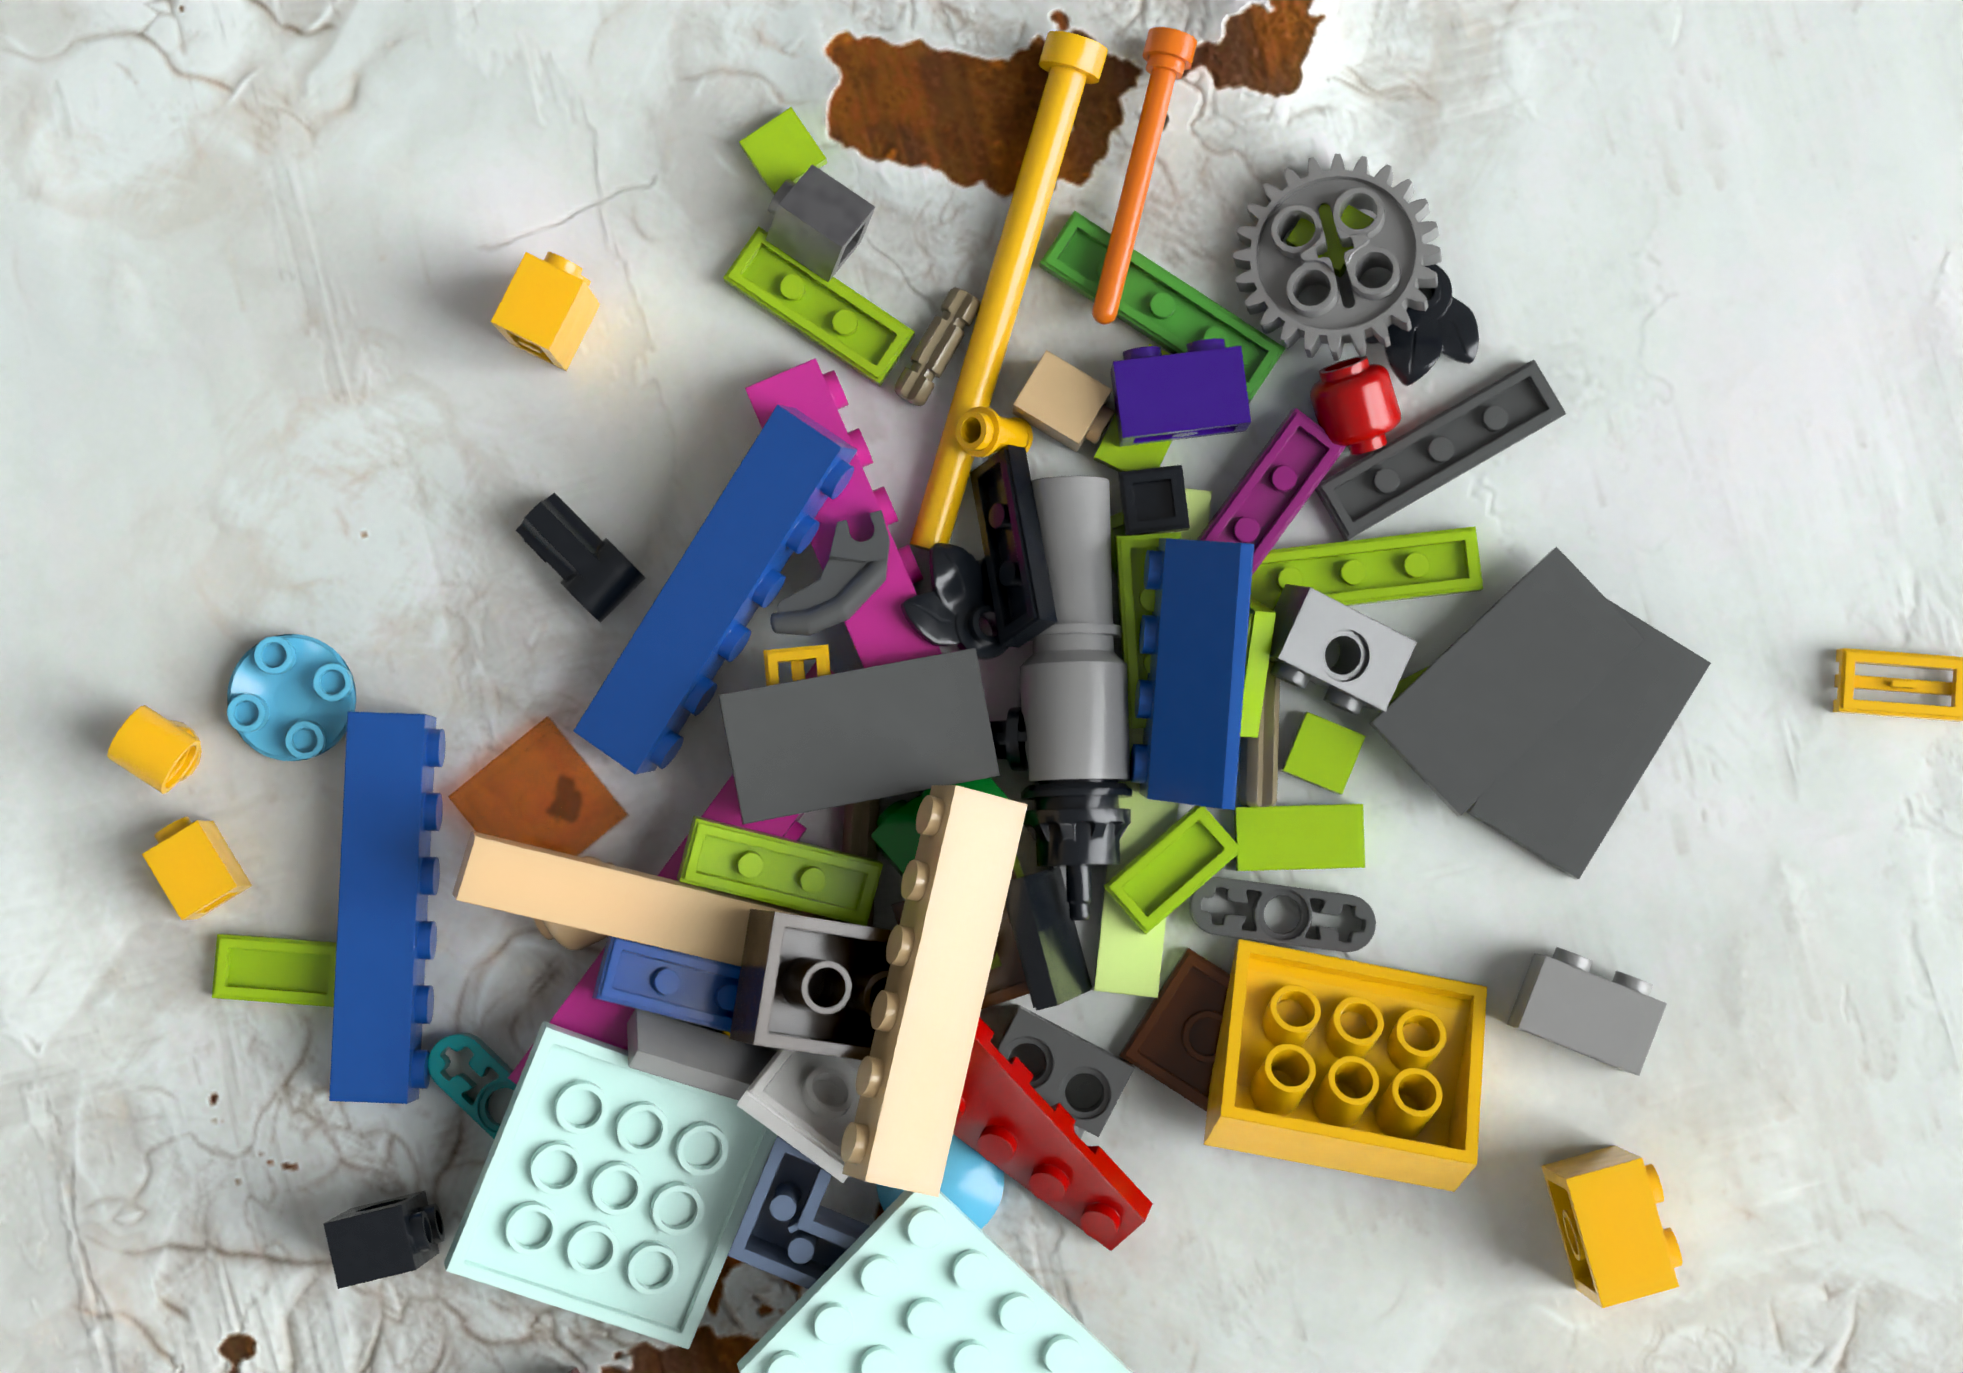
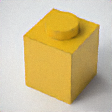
(195, 867)

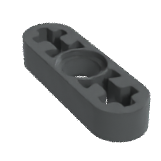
(1326, 938)

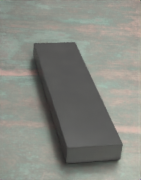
(1439, 450)

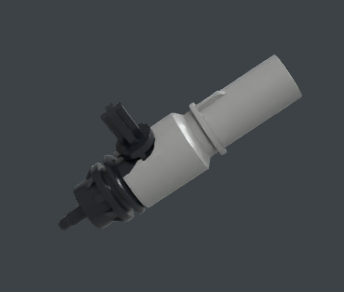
(1073, 696)

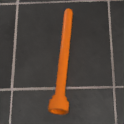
(1167, 57)

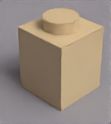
(1064, 402)

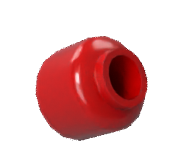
(1355, 404)

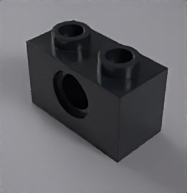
(384, 1238)

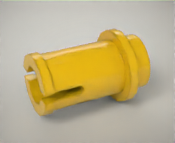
(985, 432)

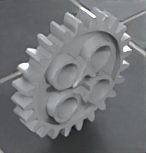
(1393, 241)

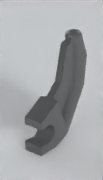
(844, 586)

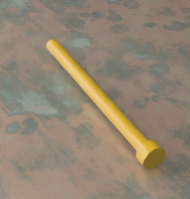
(1071, 64)

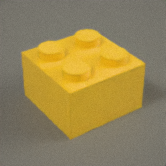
(1613, 1225)

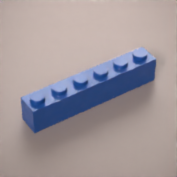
(716, 591)
(385, 907)

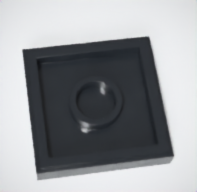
(1047, 938)

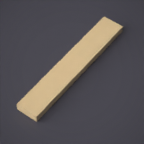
(607, 898)

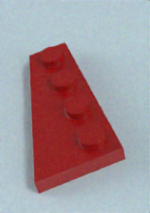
(1039, 1147)

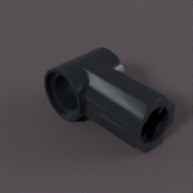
(589, 567)

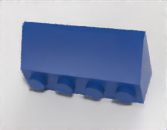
(1195, 672)

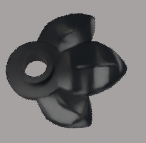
(1443, 328)
(957, 601)

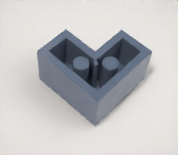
(787, 1226)

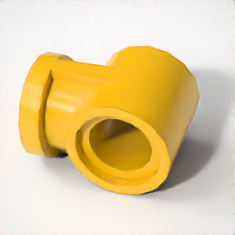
(156, 749)

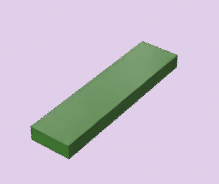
(1157, 300)

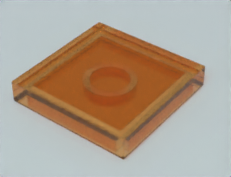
(540, 795)

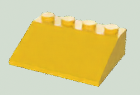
(1348, 1066)

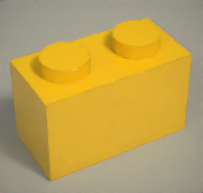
(547, 308)

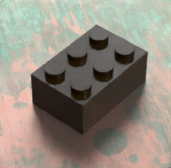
(809, 984)

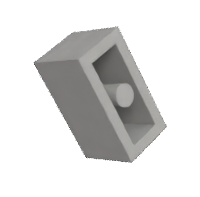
(1587, 1012)

